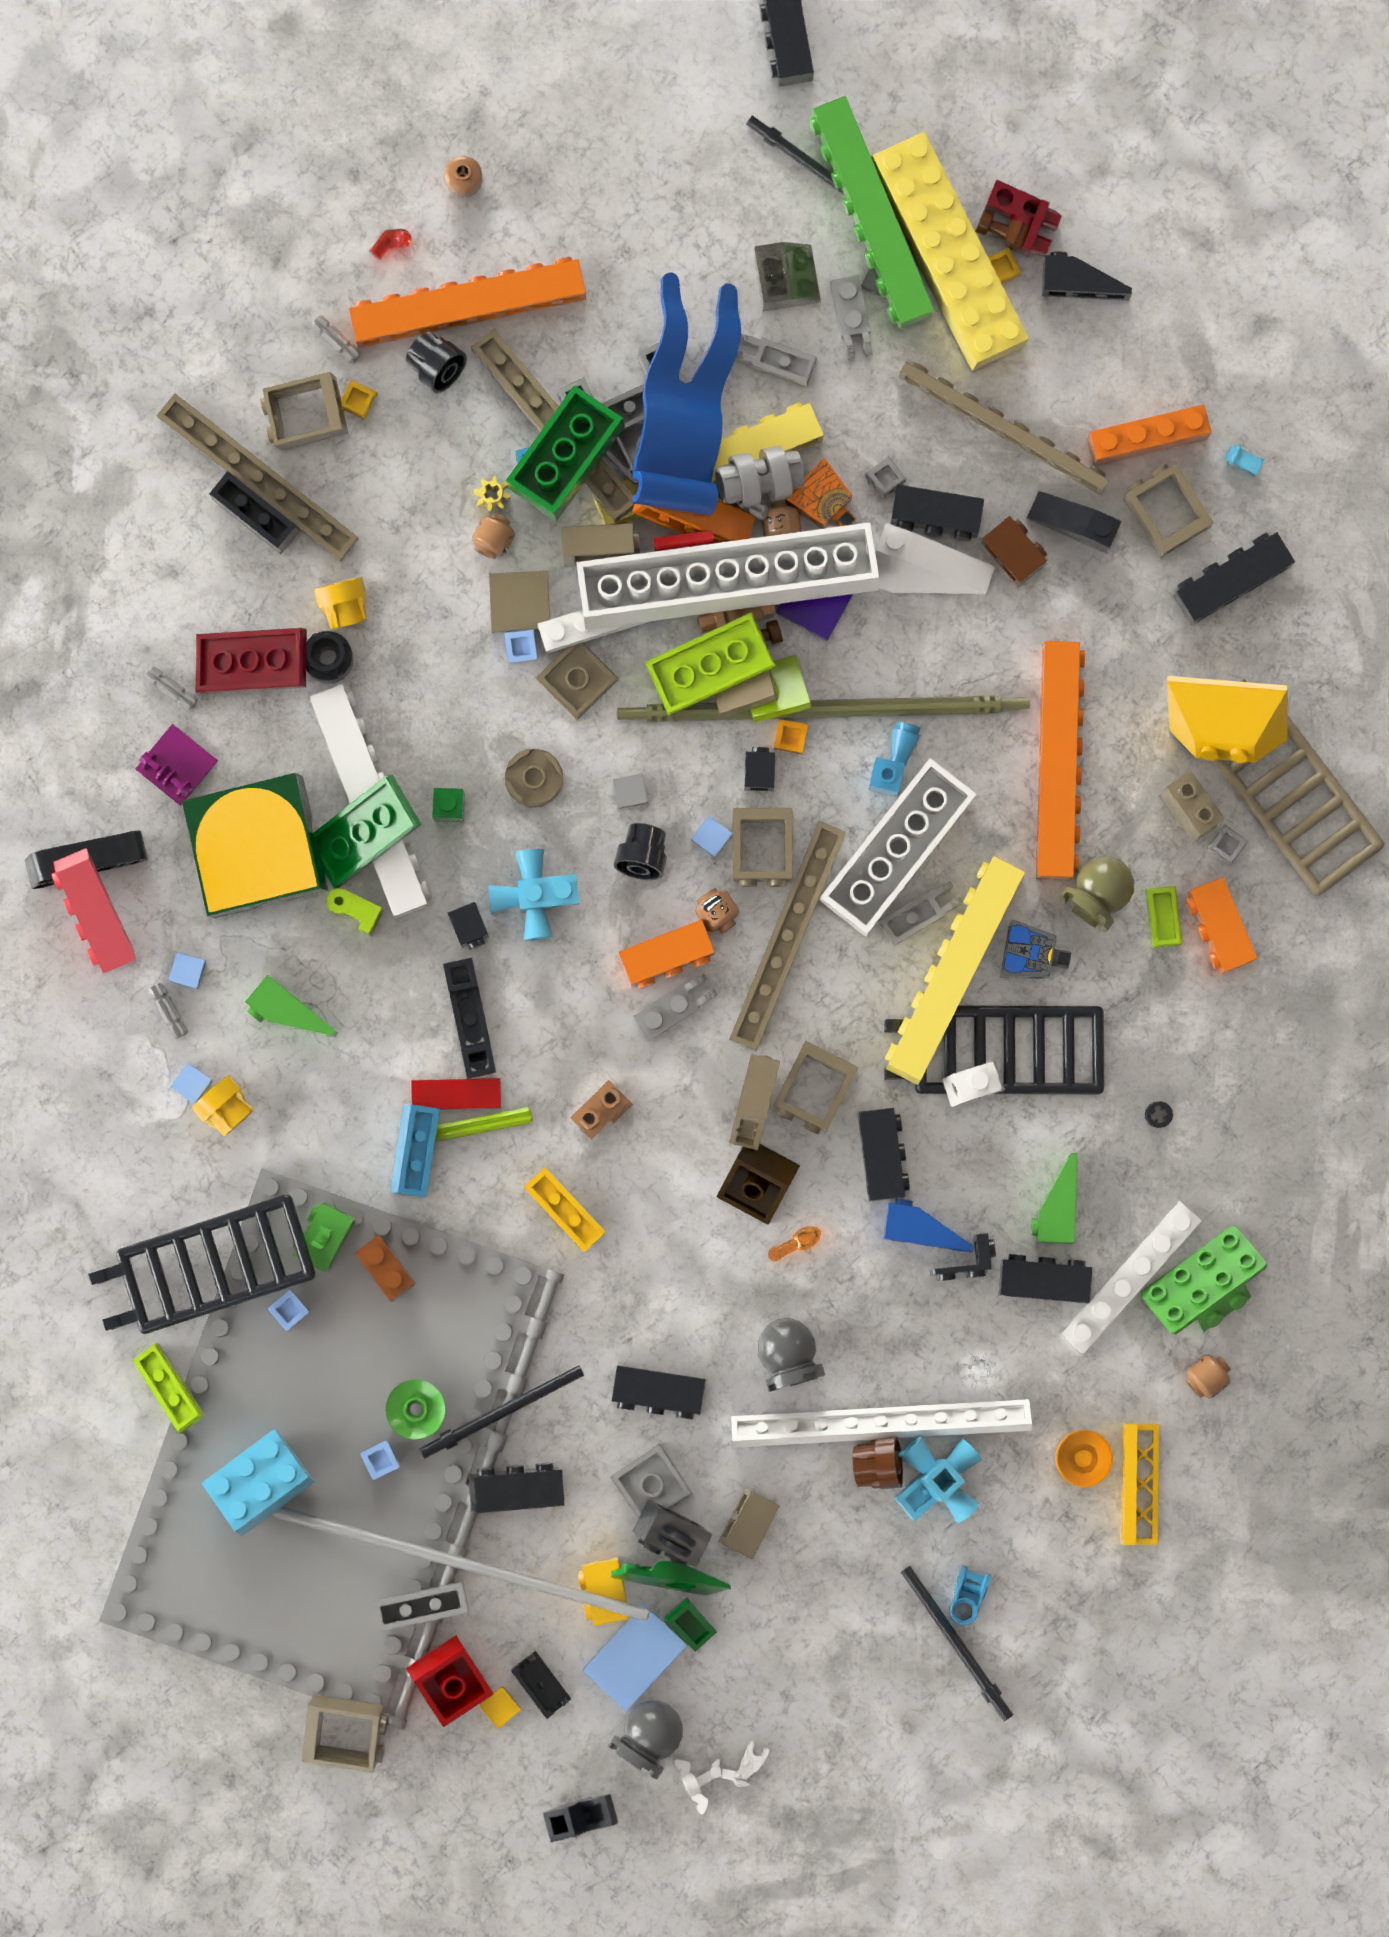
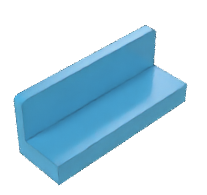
(414, 1150)

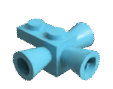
(535, 894)
(937, 1480)

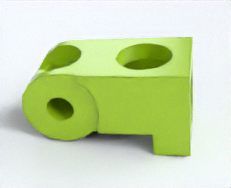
(348, 904)

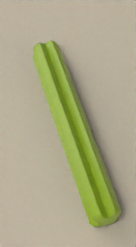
(483, 1124)

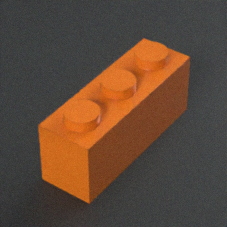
(1220, 926)
(667, 954)

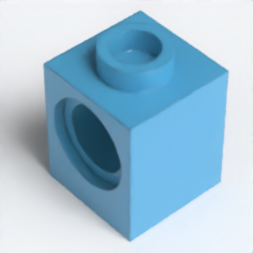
(886, 776)

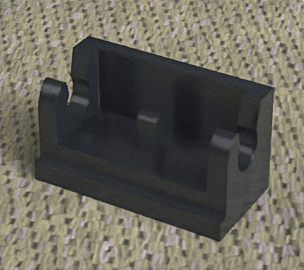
(541, 1684)

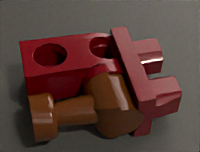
(1025, 216)

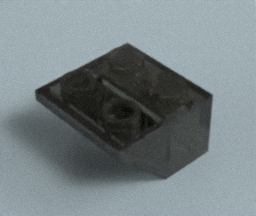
(786, 275)

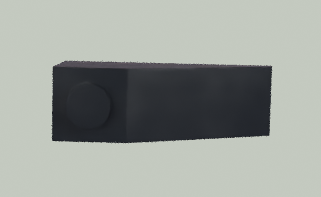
(1074, 278)
(1075, 521)

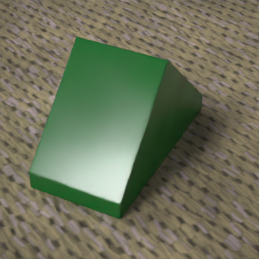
(690, 1624)

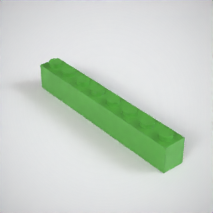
(872, 213)

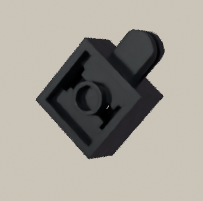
(670, 1532)

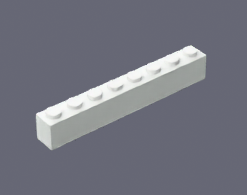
(358, 774)

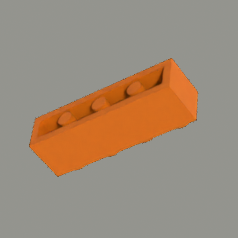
(1149, 435)
(726, 522)

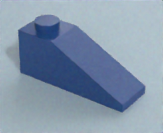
(917, 1227)

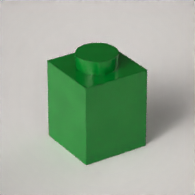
(448, 805)

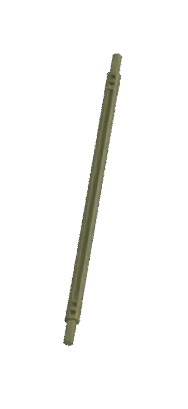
(843, 708)

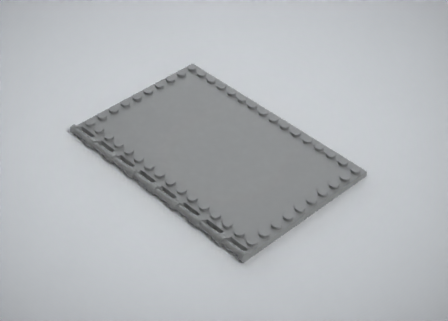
(288, 1595)

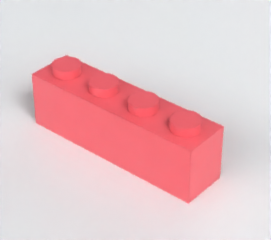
(94, 911)

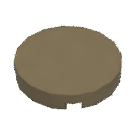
(534, 778)

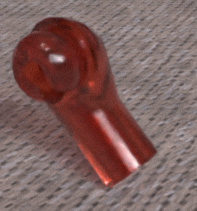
(390, 239)

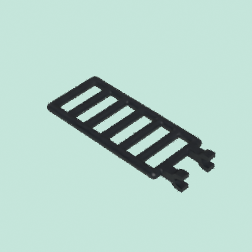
(1009, 1013)
(225, 1298)

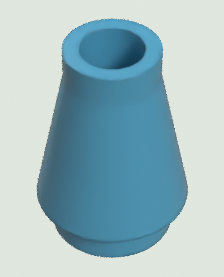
(904, 741)

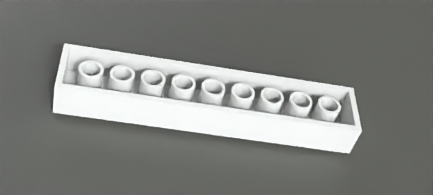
(728, 576)

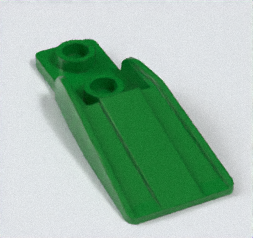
(671, 1576)

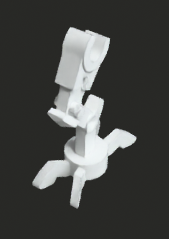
(748, 1765)

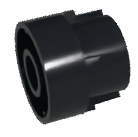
(436, 361)
(339, 668)
(642, 853)

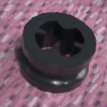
(1166, 1119)

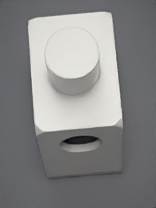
(973, 1083)

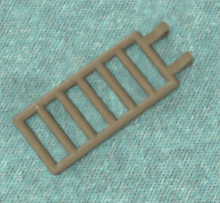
(1284, 841)

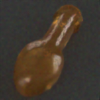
(802, 1240)

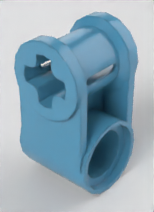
(969, 1593)

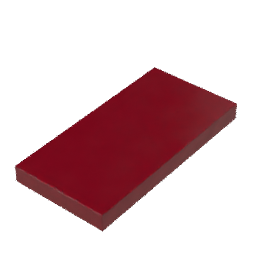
(251, 660)

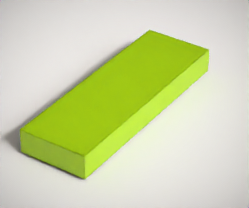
(168, 1388)

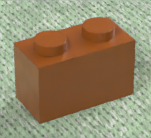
(385, 1268)

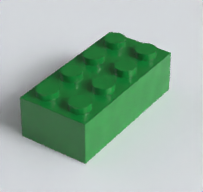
(565, 453)

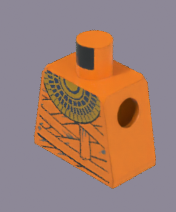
(823, 497)

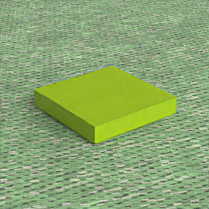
(789, 689)

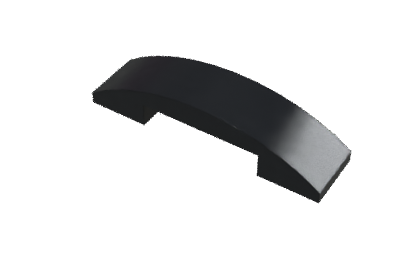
(469, 1018)

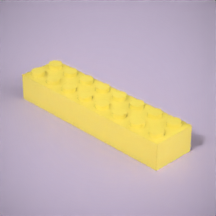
(949, 252)

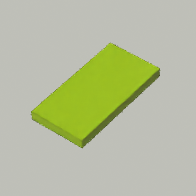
(710, 664)

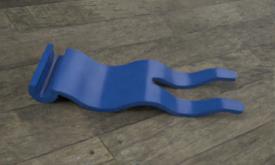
(683, 418)

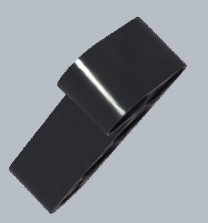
(106, 854)

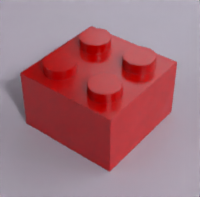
(449, 1681)

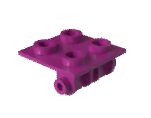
(176, 764)

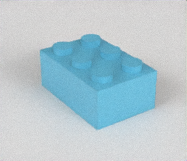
(258, 1482)

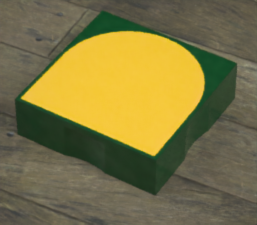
(254, 845)

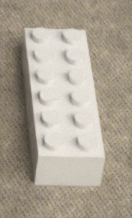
(897, 847)

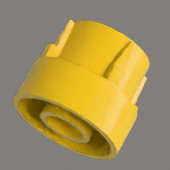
(343, 602)
(223, 1106)

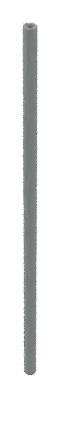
(462, 1563)

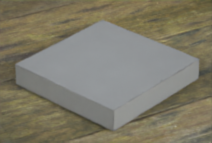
(651, 1478)

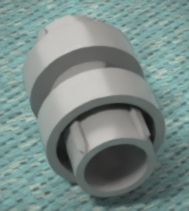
(771, 474)

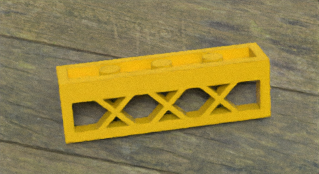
(1130, 1488)

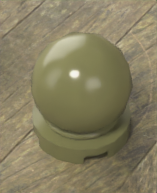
(1101, 889)

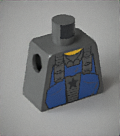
(1031, 953)

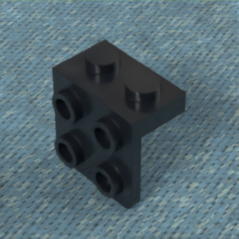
(984, 1252)

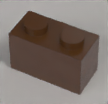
(1014, 550)

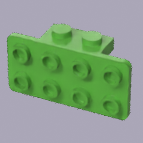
(1206, 1283)

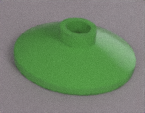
(400, 1403)

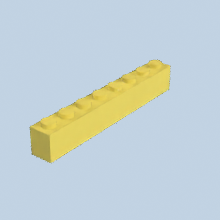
(790, 430)
(955, 970)

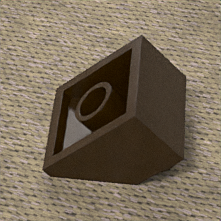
(758, 1182)

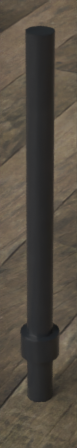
(774, 138)
(450, 1438)
(991, 1692)

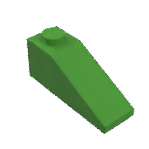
(283, 1009)
(1057, 1213)

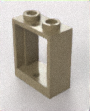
(333, 405)
(1182, 536)
(598, 542)
(762, 815)
(829, 1060)
(754, 1101)
(337, 1757)

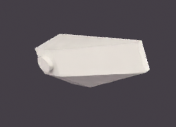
(925, 567)

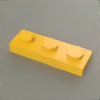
(564, 1209)

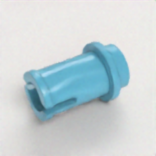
(1243, 459)

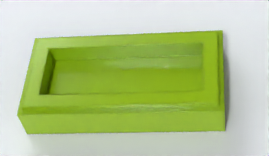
(1163, 917)

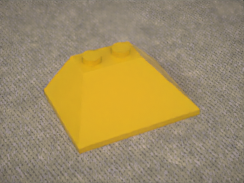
(1227, 717)

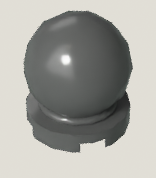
(788, 1352)
(651, 1734)

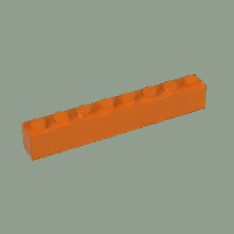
(467, 302)
(1059, 760)

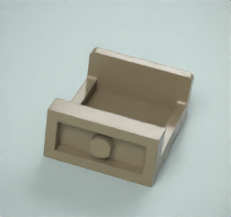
(1191, 806)

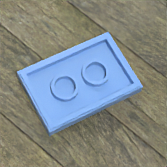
(634, 1658)

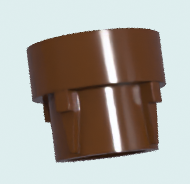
(878, 1464)

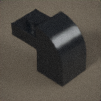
(579, 1817)

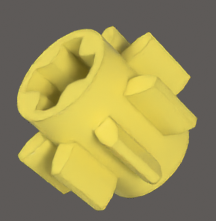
(490, 502)

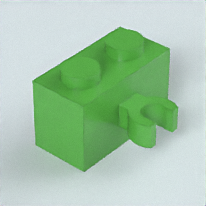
(326, 1234)

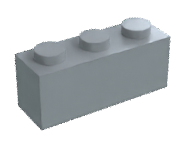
(421, 1606)

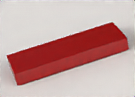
(457, 1093)

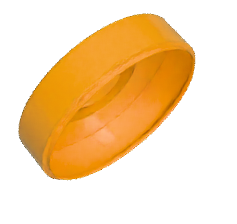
(1083, 1458)

